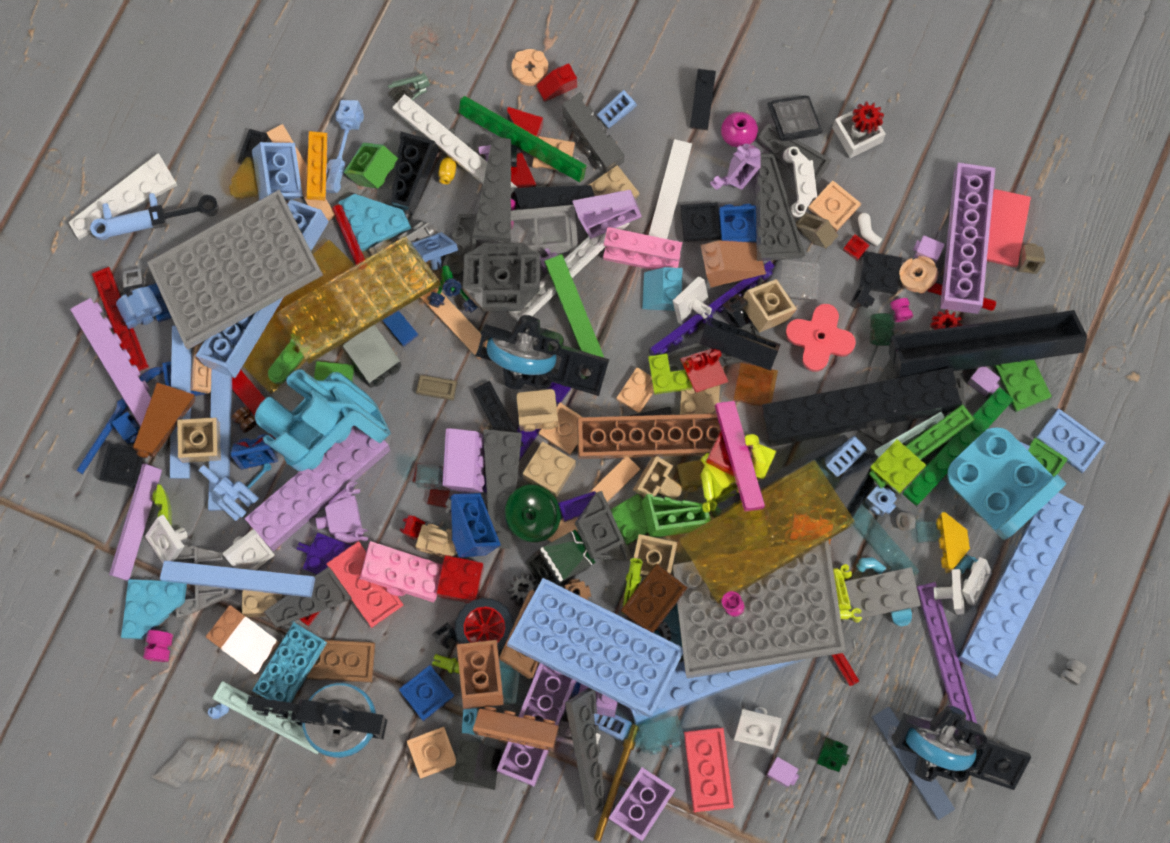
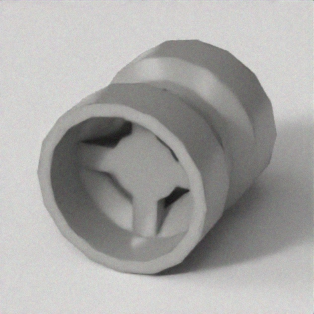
(1073, 672)

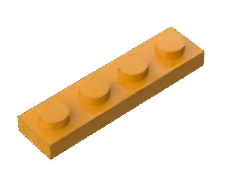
(316, 166)

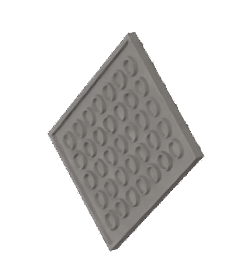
(234, 269)
(784, 618)

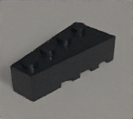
(412, 170)
(551, 196)

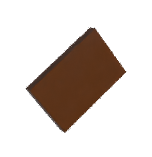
(654, 599)

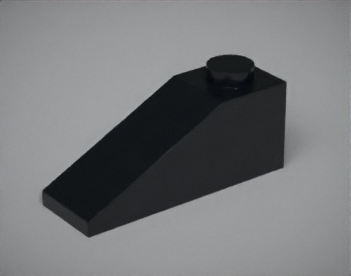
(702, 99)

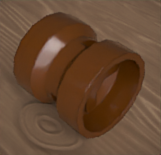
(244, 419)

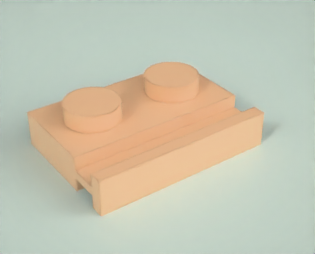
(636, 391)

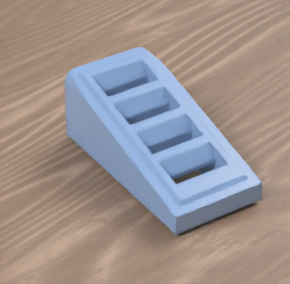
(617, 100)
(843, 465)
(615, 733)

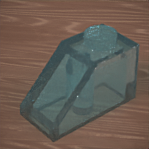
(430, 477)

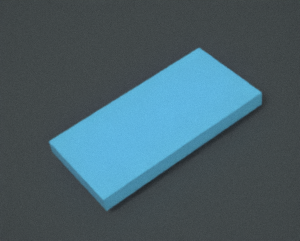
(290, 665)

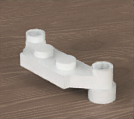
(804, 180)

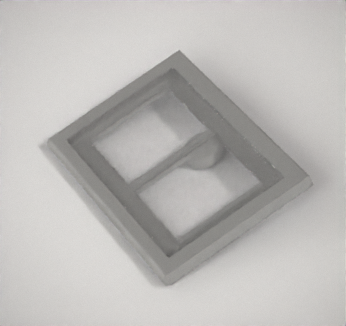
(545, 228)

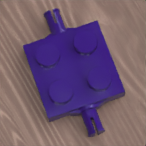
(321, 552)

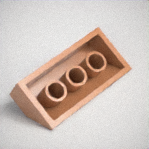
(516, 729)

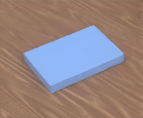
(1071, 440)

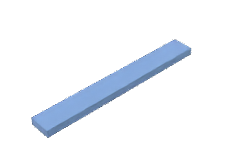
(180, 379)
(221, 409)
(237, 578)

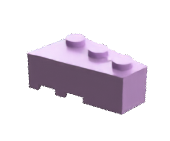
(606, 211)

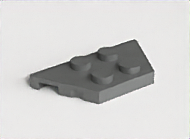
(601, 531)

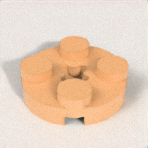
(527, 57)
(923, 282)

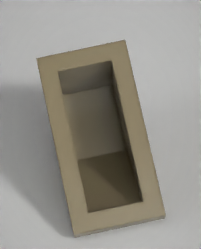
(817, 230)
(1031, 258)

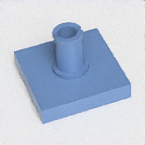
(434, 247)

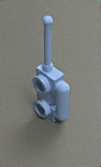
(335, 169)

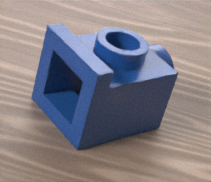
(127, 428)

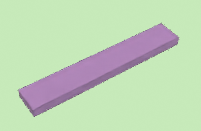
(135, 522)

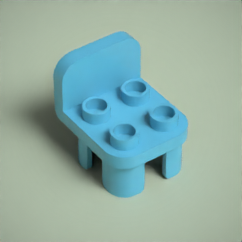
(319, 419)
(1002, 481)

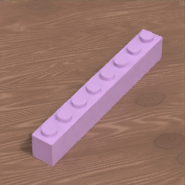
(113, 357)

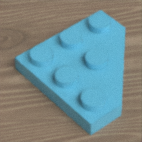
(373, 220)
(149, 605)

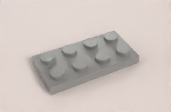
(883, 593)

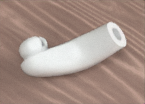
(866, 230)

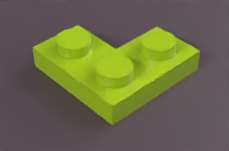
(664, 380)

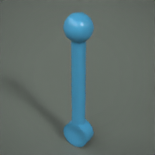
(267, 467)

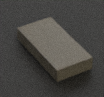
(436, 387)

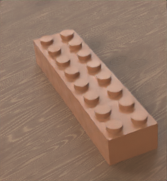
(646, 436)

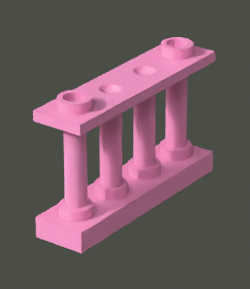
(641, 250)

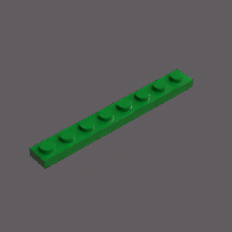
(522, 139)
(939, 465)

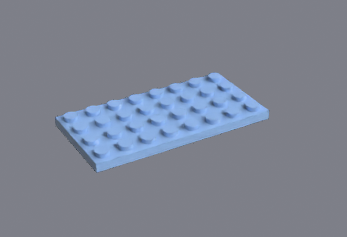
(596, 647)

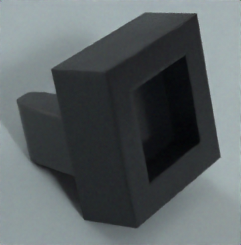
(862, 298)
(445, 633)

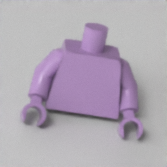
(742, 168)
(343, 516)

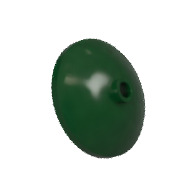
(541, 507)

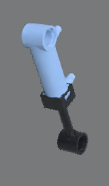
(146, 219)

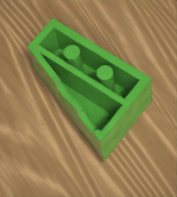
(672, 517)

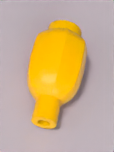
(447, 170)

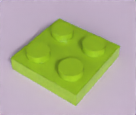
(898, 466)

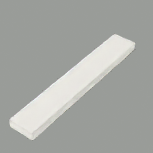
(670, 189)

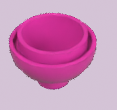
(735, 135)

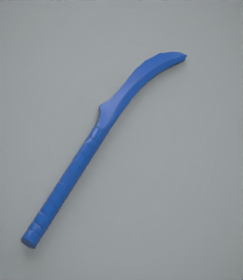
(121, 406)

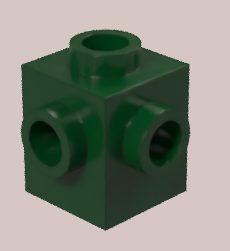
(833, 755)

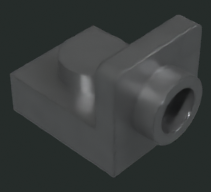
(132, 280)

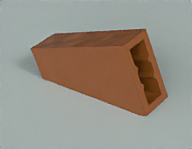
(161, 418)

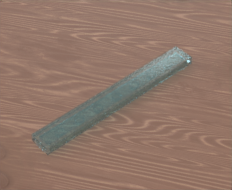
(873, 532)

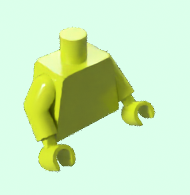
(762, 456)
(715, 484)
(843, 598)

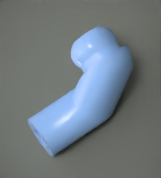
(218, 711)

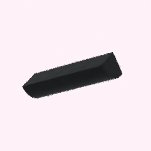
(740, 343)
(856, 483)

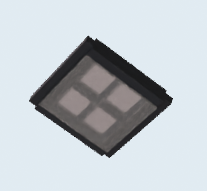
(794, 118)

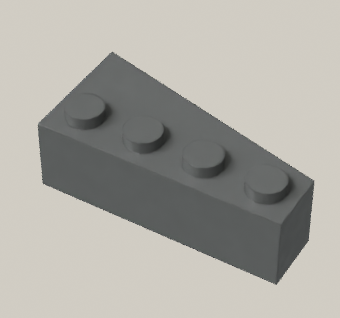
(591, 133)

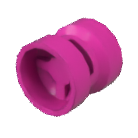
(901, 309)
(730, 600)

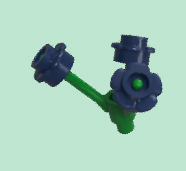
(451, 287)

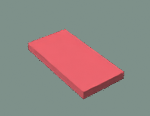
(1007, 227)
(369, 598)
(708, 770)

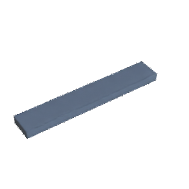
(930, 791)

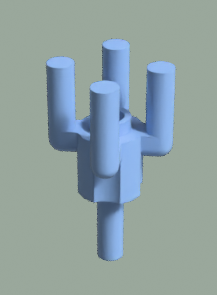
(229, 493)

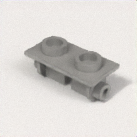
(420, 231)

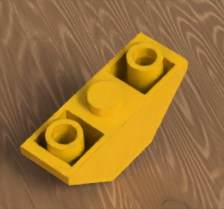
(953, 541)

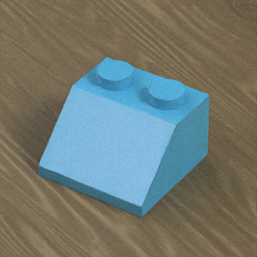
(661, 288)

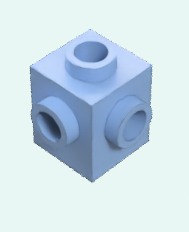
(349, 114)
(876, 496)

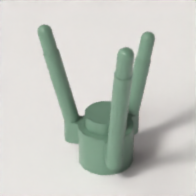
(419, 82)

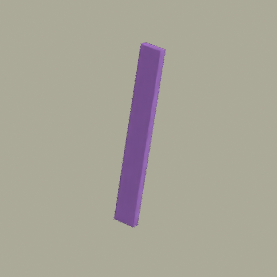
(945, 650)

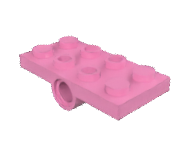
(401, 572)

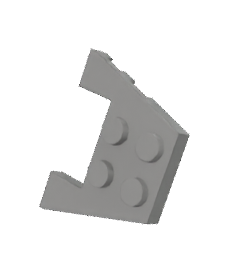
(204, 595)

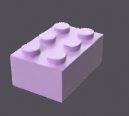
(641, 804)

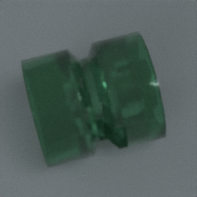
(882, 328)

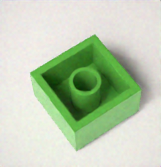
(371, 165)

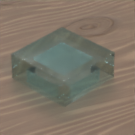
(926, 532)

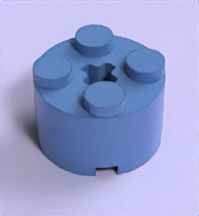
(138, 307)

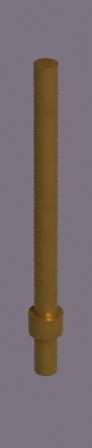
(628, 745)

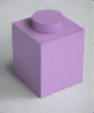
(928, 248)
(984, 381)
(783, 773)

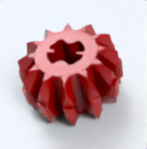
(867, 124)
(947, 318)

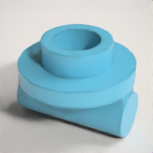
(902, 617)

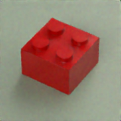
(460, 579)

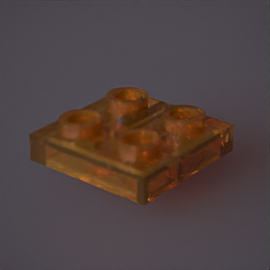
(755, 385)

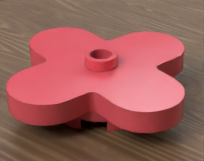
(816, 350)

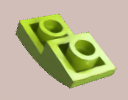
(162, 500)

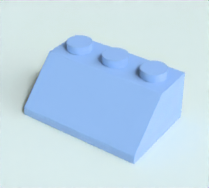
(277, 170)

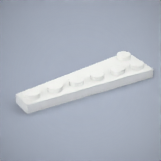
(127, 195)

